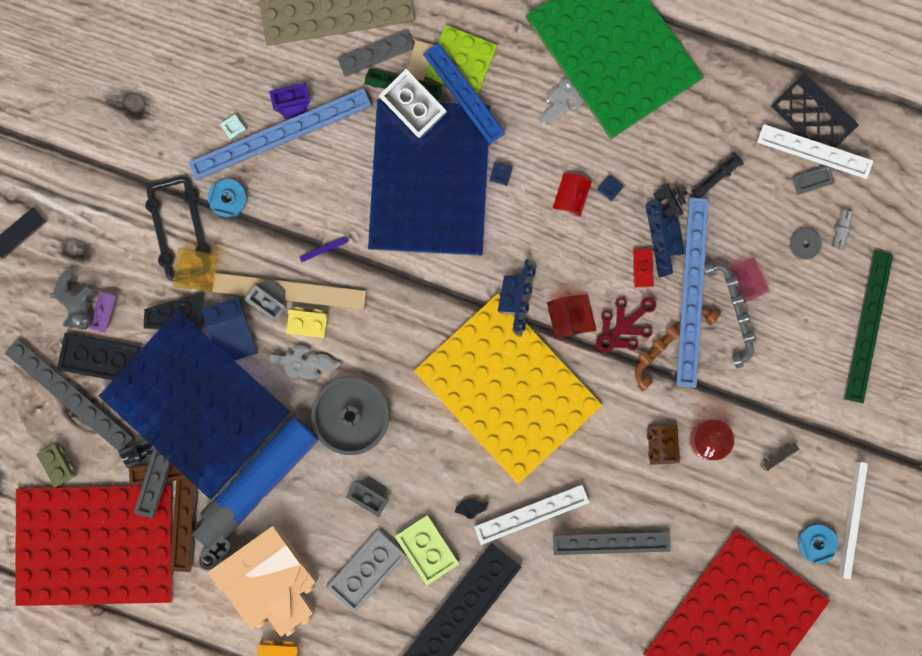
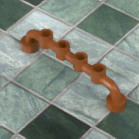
(660, 345)

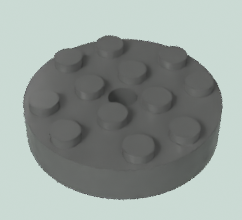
(330, 420)

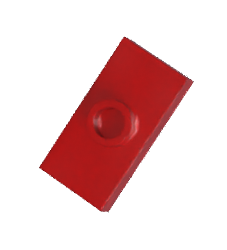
(643, 268)

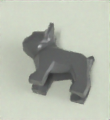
(75, 302)

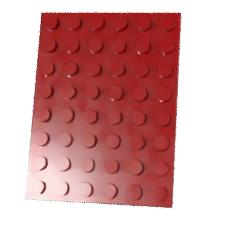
(91, 547)
(741, 608)

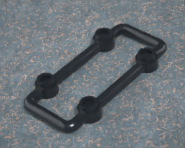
(154, 206)

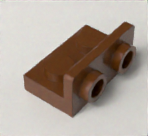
(663, 444)

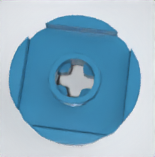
(221, 189)
(807, 539)

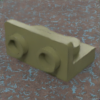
(56, 464)

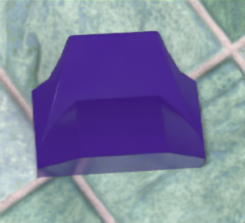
(290, 100)

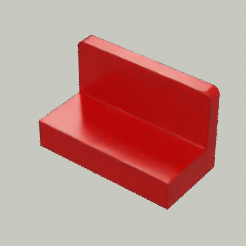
(572, 194)

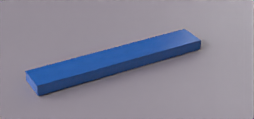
(464, 94)

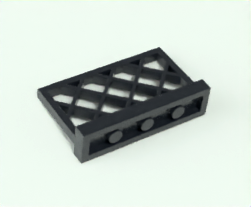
(824, 101)

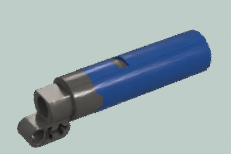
(251, 486)

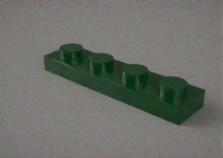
(382, 79)

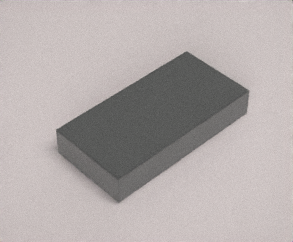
(812, 180)

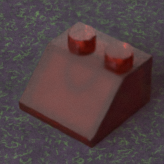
(571, 316)

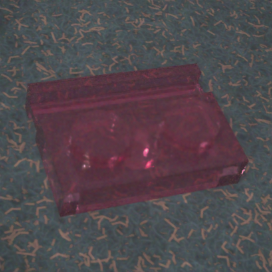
(750, 280)

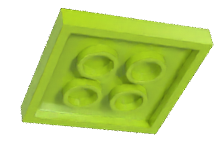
(469, 55)

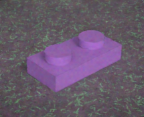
(102, 312)

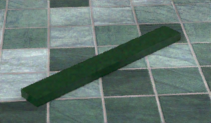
(868, 327)

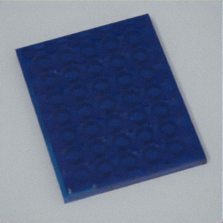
(428, 188)
(194, 404)

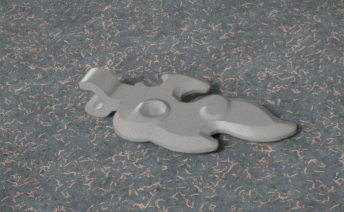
(559, 96)
(296, 366)

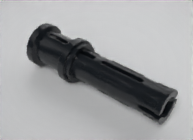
(723, 170)

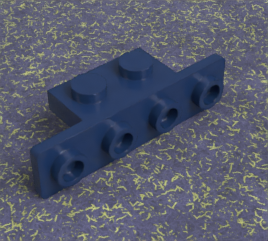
(665, 237)
(515, 296)

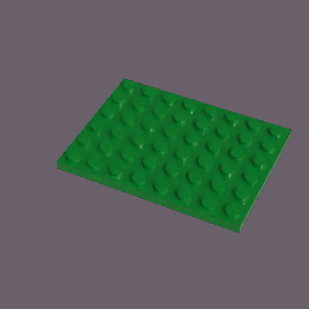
(615, 57)

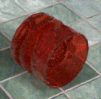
(700, 441)

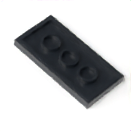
(94, 356)

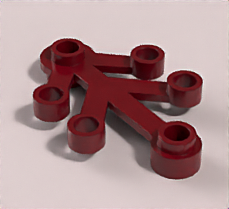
(623, 327)

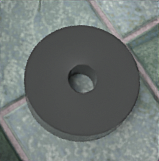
(811, 238)

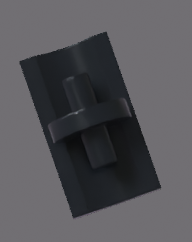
(666, 193)
(136, 453)

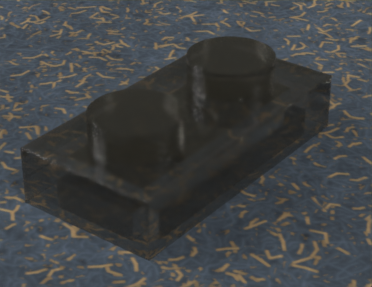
(772, 460)

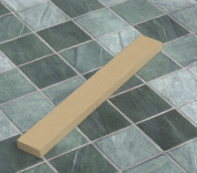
(294, 291)

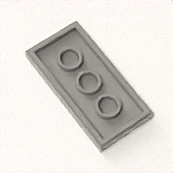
(366, 571)

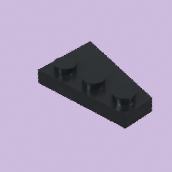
(189, 306)

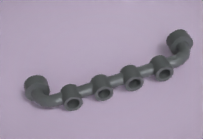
(737, 301)

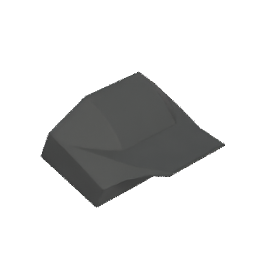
(267, 298)
(369, 495)

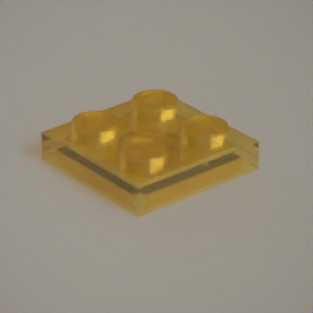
(194, 270)

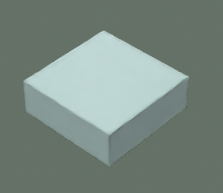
(233, 127)

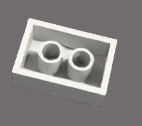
(413, 103)

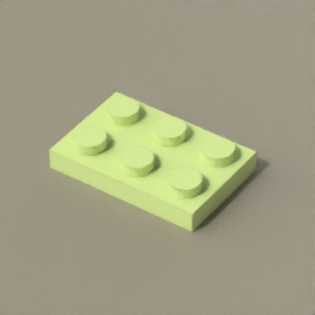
(427, 550)

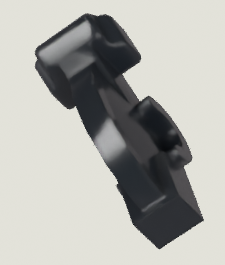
(471, 508)

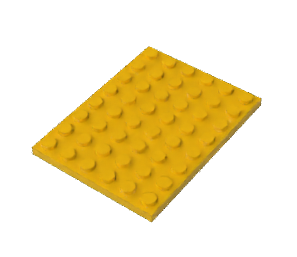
(507, 390)

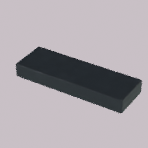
(20, 231)

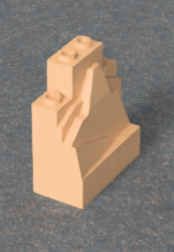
(267, 582)

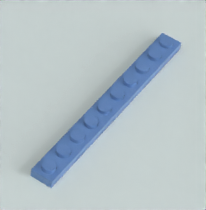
(280, 134)
(692, 293)

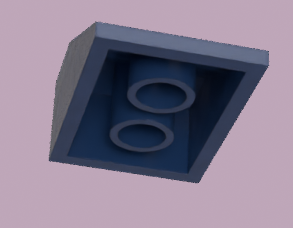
(230, 328)

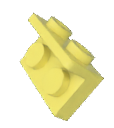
(307, 323)

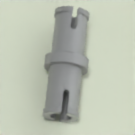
(843, 230)

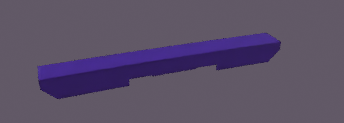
(312, 254)

